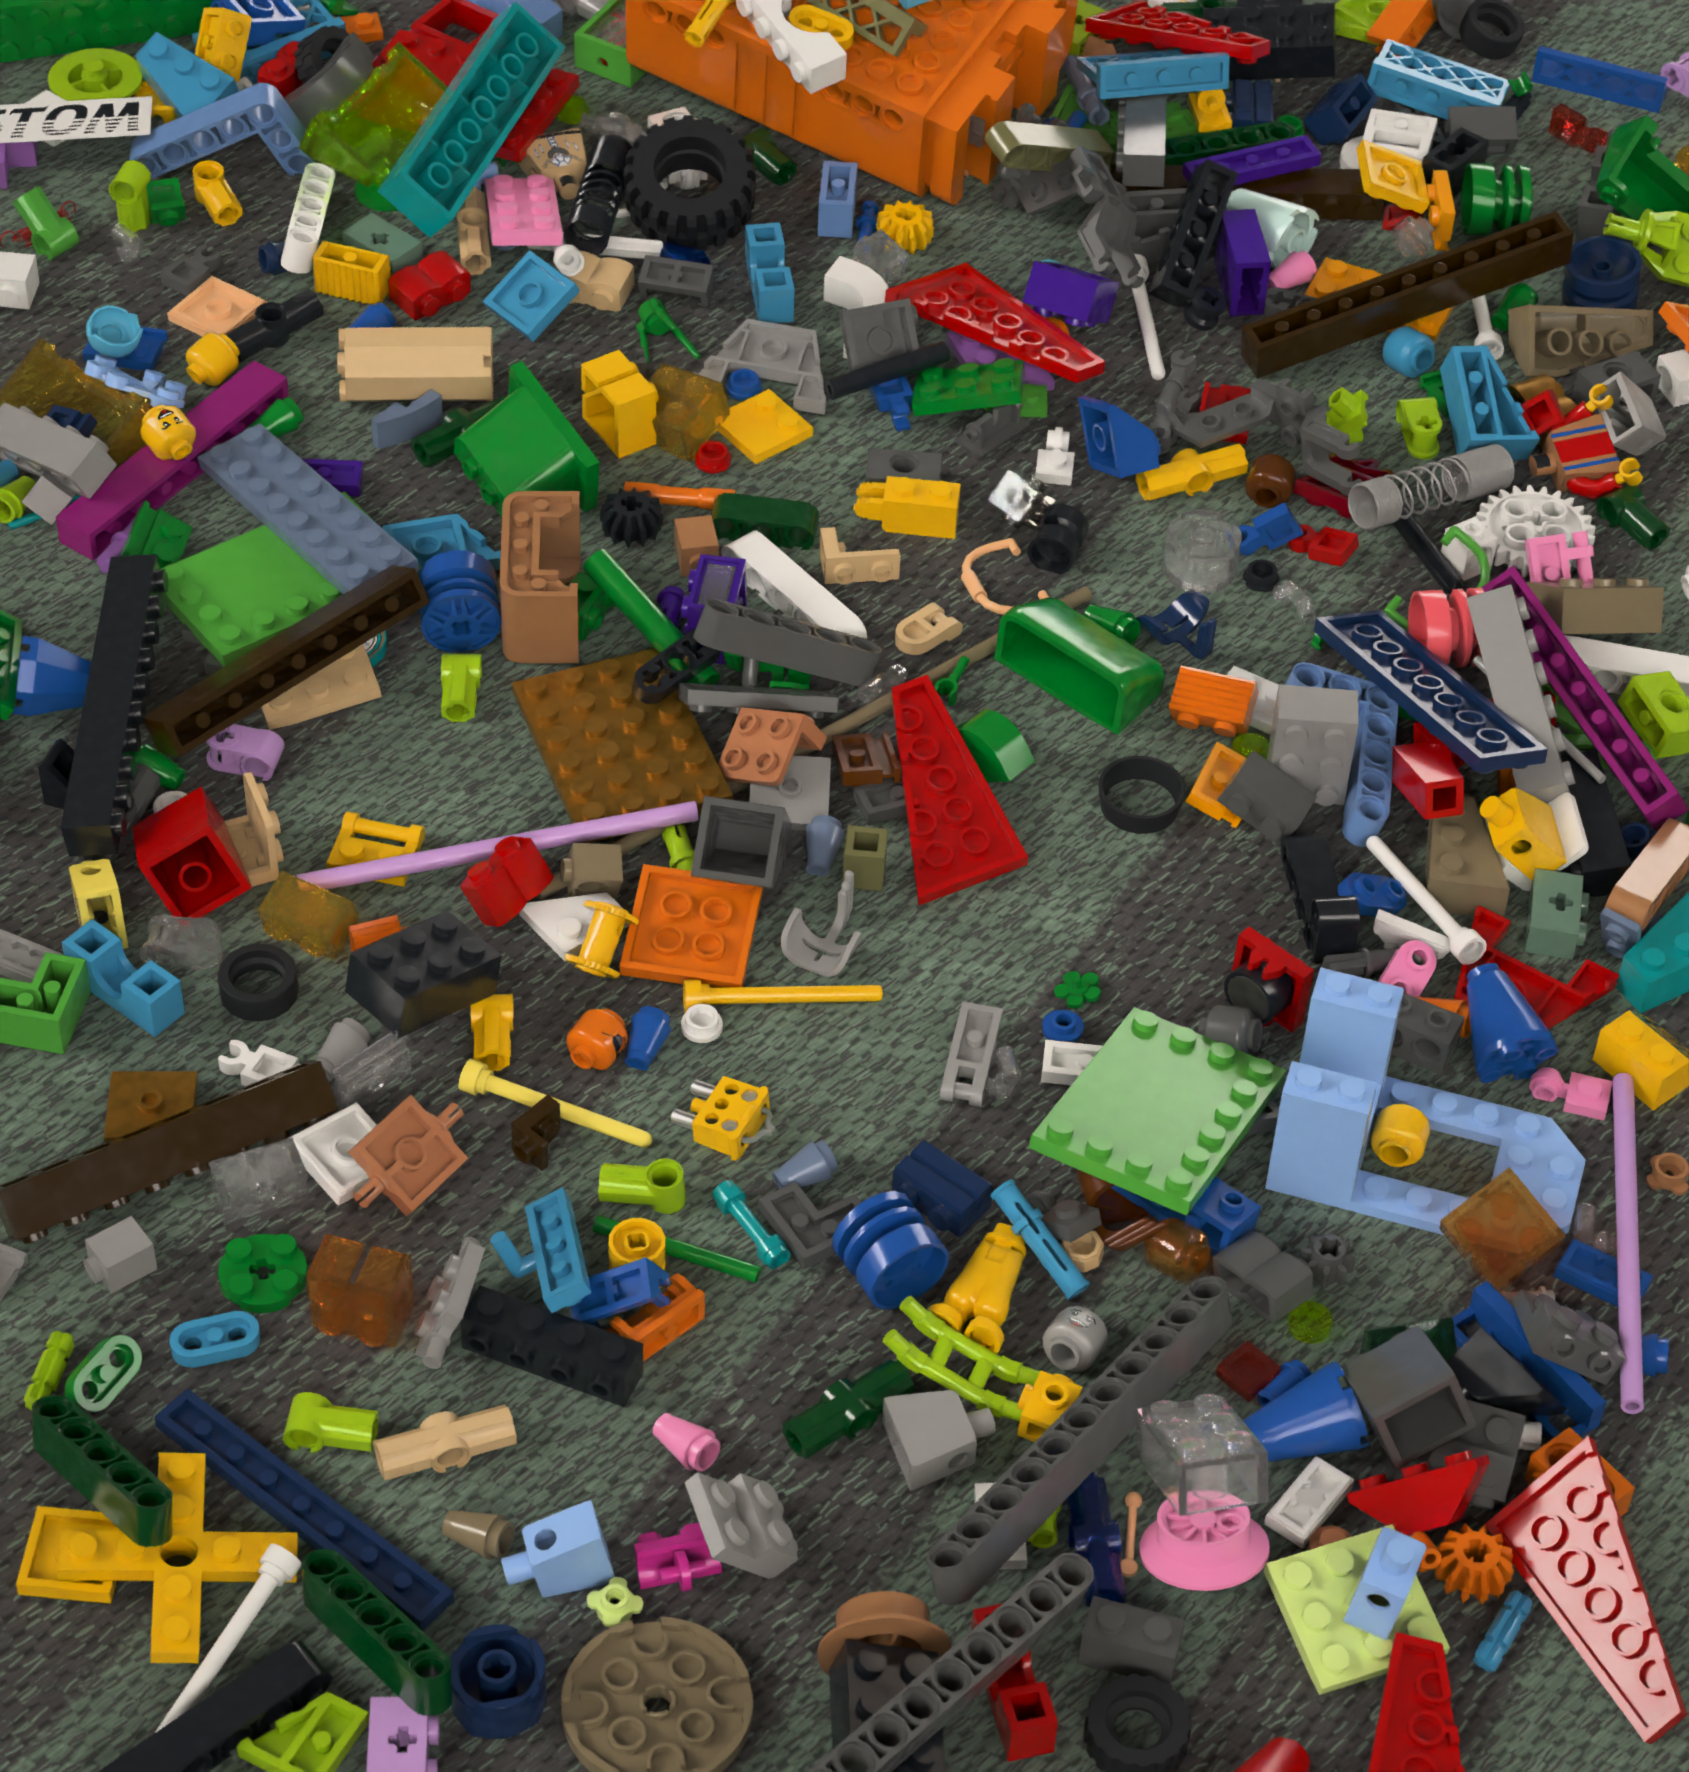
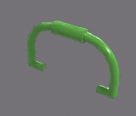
(1453, 532)

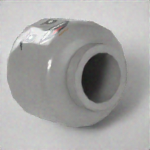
(1075, 1339)

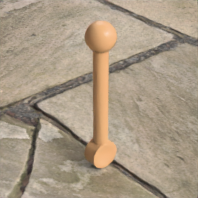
(1128, 1565)

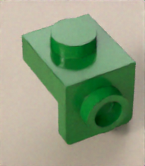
(165, 202)

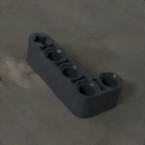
(1328, 918)

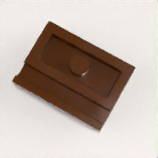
(865, 759)

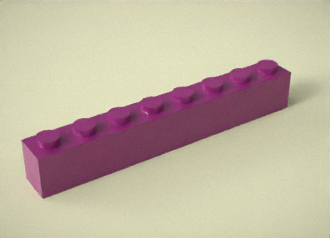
(224, 414)
(1596, 712)

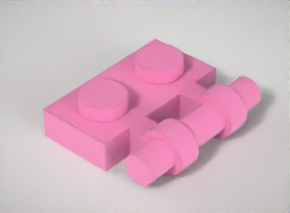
(1550, 557)

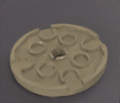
(647, 1660)

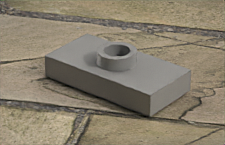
(20, 957)

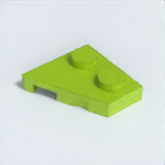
(308, 1739)

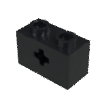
(1454, 155)

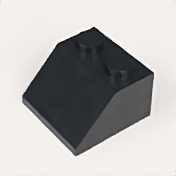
(1498, 1379)

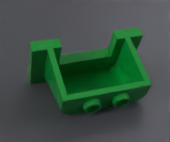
(527, 447)

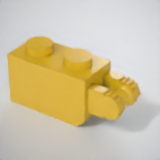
(911, 506)

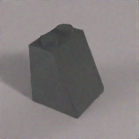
(741, 842)
(1408, 1396)

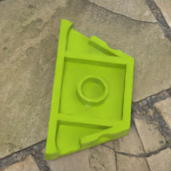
(1357, 17)

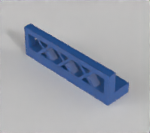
(1599, 79)
(1501, 1321)

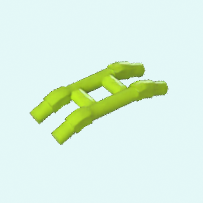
(950, 1339)

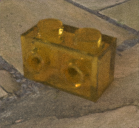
(307, 916)

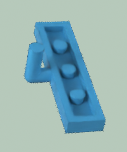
(555, 1252)

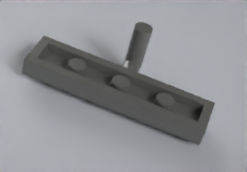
(705, 696)

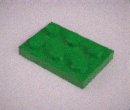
(968, 387)

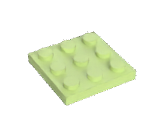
(1314, 1597)

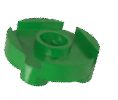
(257, 1251)

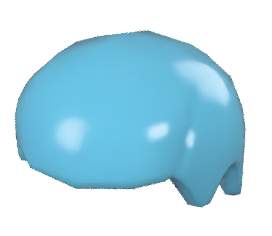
(113, 331)

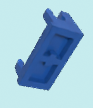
(622, 1290)

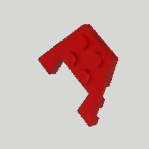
(1547, 996)

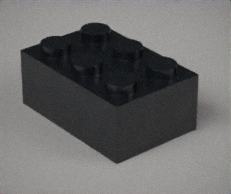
(423, 973)

